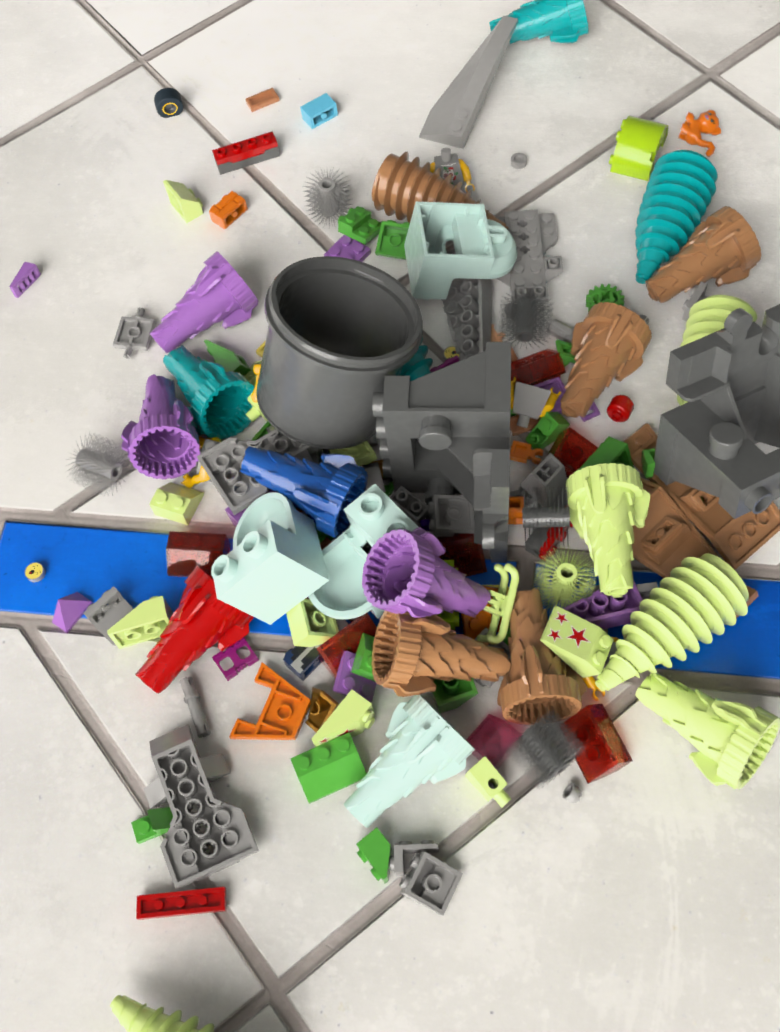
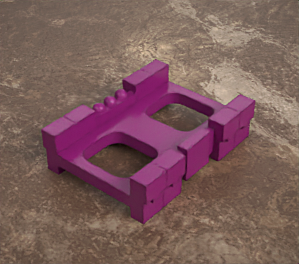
(239, 664)

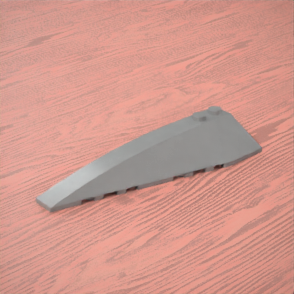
(458, 107)
(469, 314)

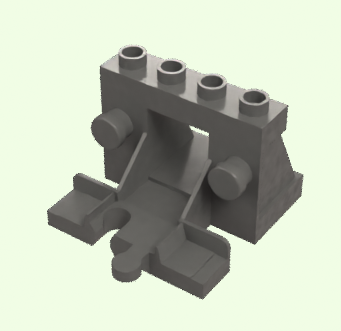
(731, 406)
(453, 438)

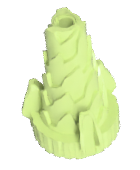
(603, 509)
(728, 734)

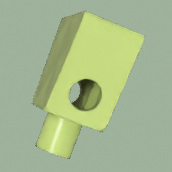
(483, 773)

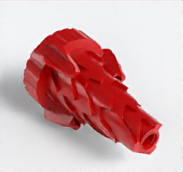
(191, 630)

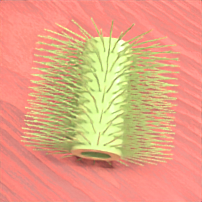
(564, 580)

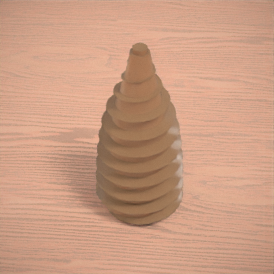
(405, 182)

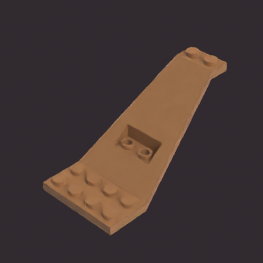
(669, 537)
(731, 537)

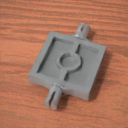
(134, 333)

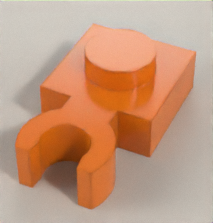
(522, 452)

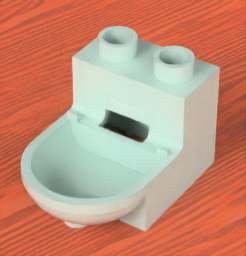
(481, 247)
(344, 558)
(272, 560)

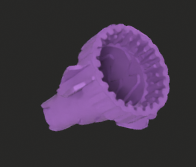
(214, 297)
(163, 439)
(409, 576)

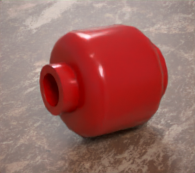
(620, 408)

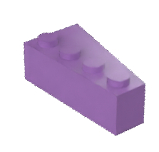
(605, 609)

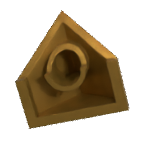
(320, 709)

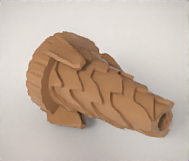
(718, 249)
(605, 348)
(417, 650)
(536, 675)

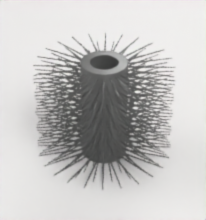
(525, 319)
(546, 517)
(545, 749)

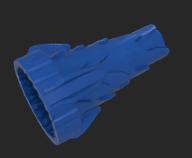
(312, 487)

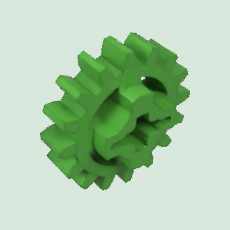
(604, 294)

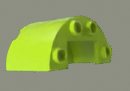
(637, 147)

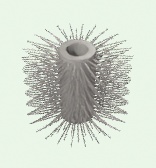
(327, 197)
(98, 464)

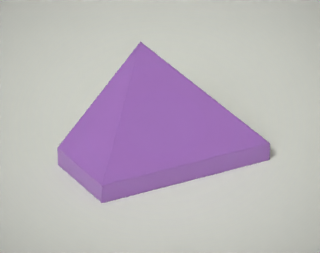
(70, 610)

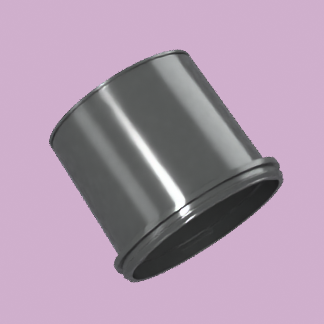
(330, 346)

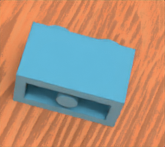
(319, 110)

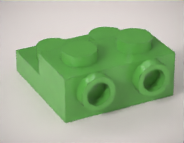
(359, 225)
(392, 239)

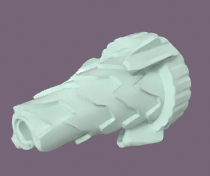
(419, 750)

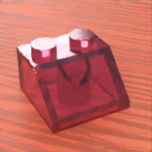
(493, 739)

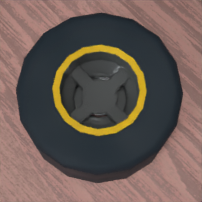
(168, 102)

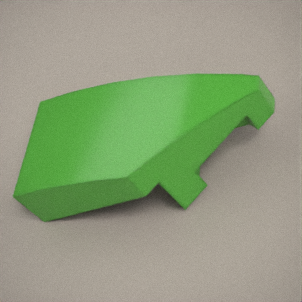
(647, 462)

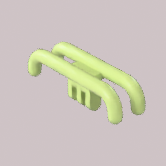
(501, 605)

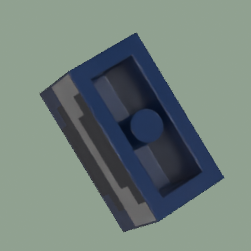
(302, 660)

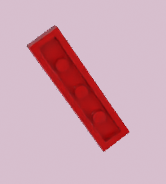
(181, 903)

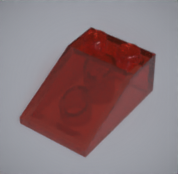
(572, 450)

